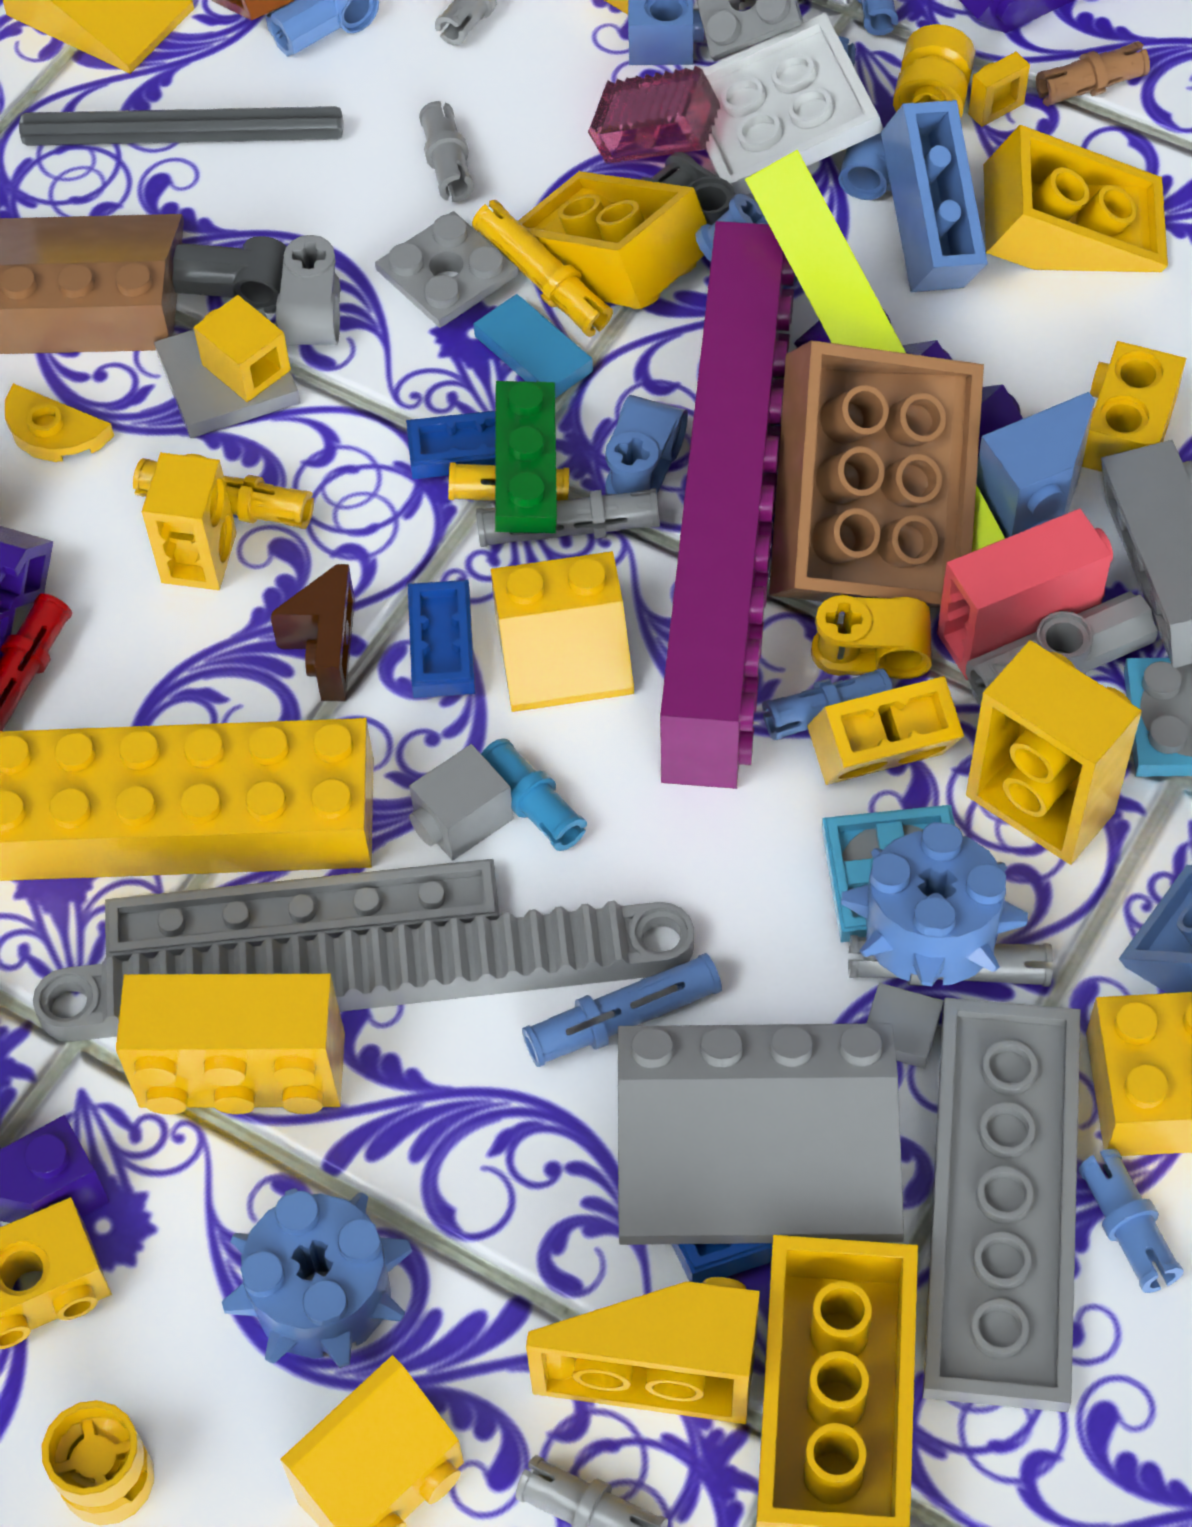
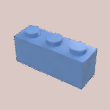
(933, 196)

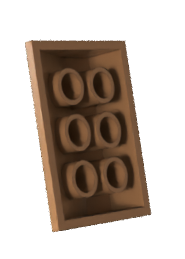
(87, 283)
(874, 472)

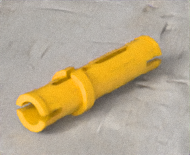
(557, 281)
(249, 498)

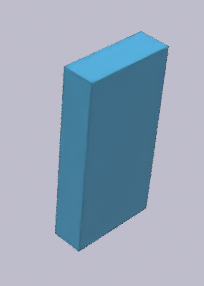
(532, 345)

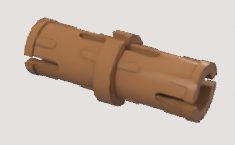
(1092, 73)

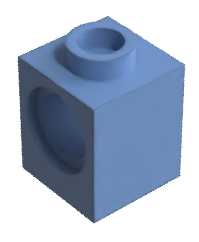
(663, 32)

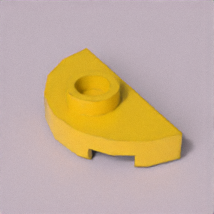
(52, 428)

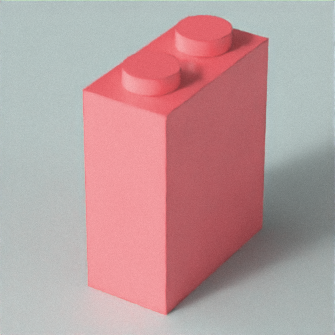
(1020, 580)

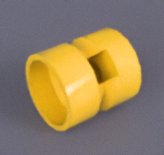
(935, 67)
(86, 1450)

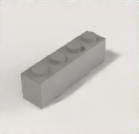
(1152, 511)

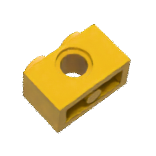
(71, 1276)

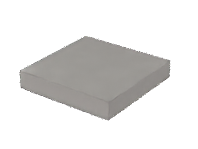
(204, 399)

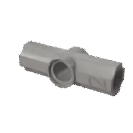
(1088, 637)

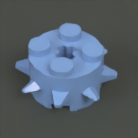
(934, 906)
(331, 1311)

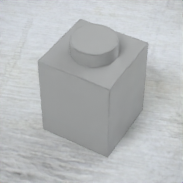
(460, 803)

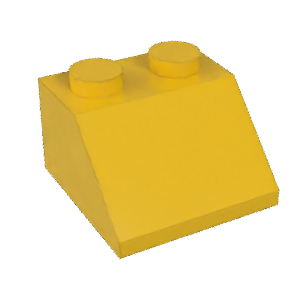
(562, 631)
(375, 1455)

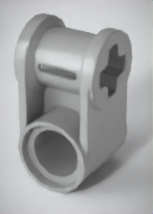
(309, 293)

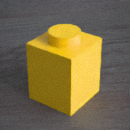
(242, 348)

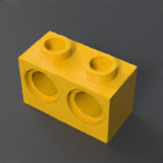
(1133, 401)
(189, 520)
(885, 730)

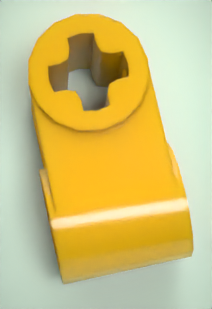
(875, 636)

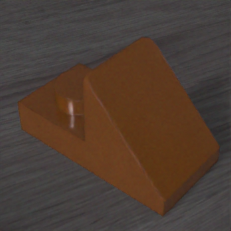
(322, 623)

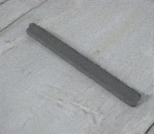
(181, 126)

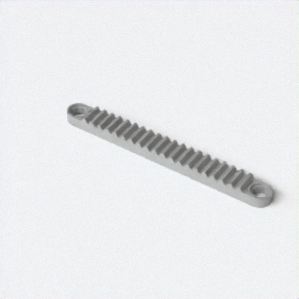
(404, 963)

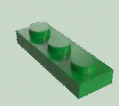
(525, 457)

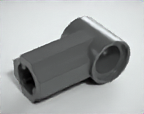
(228, 271)

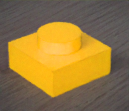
(998, 88)

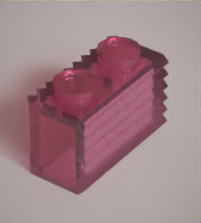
(654, 115)

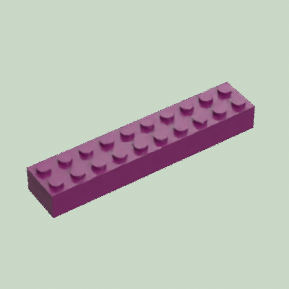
(727, 512)

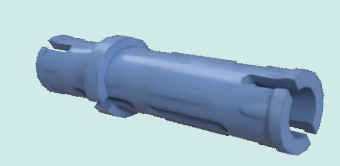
(549, 1038)

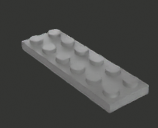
(1004, 1207)

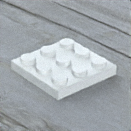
(787, 98)

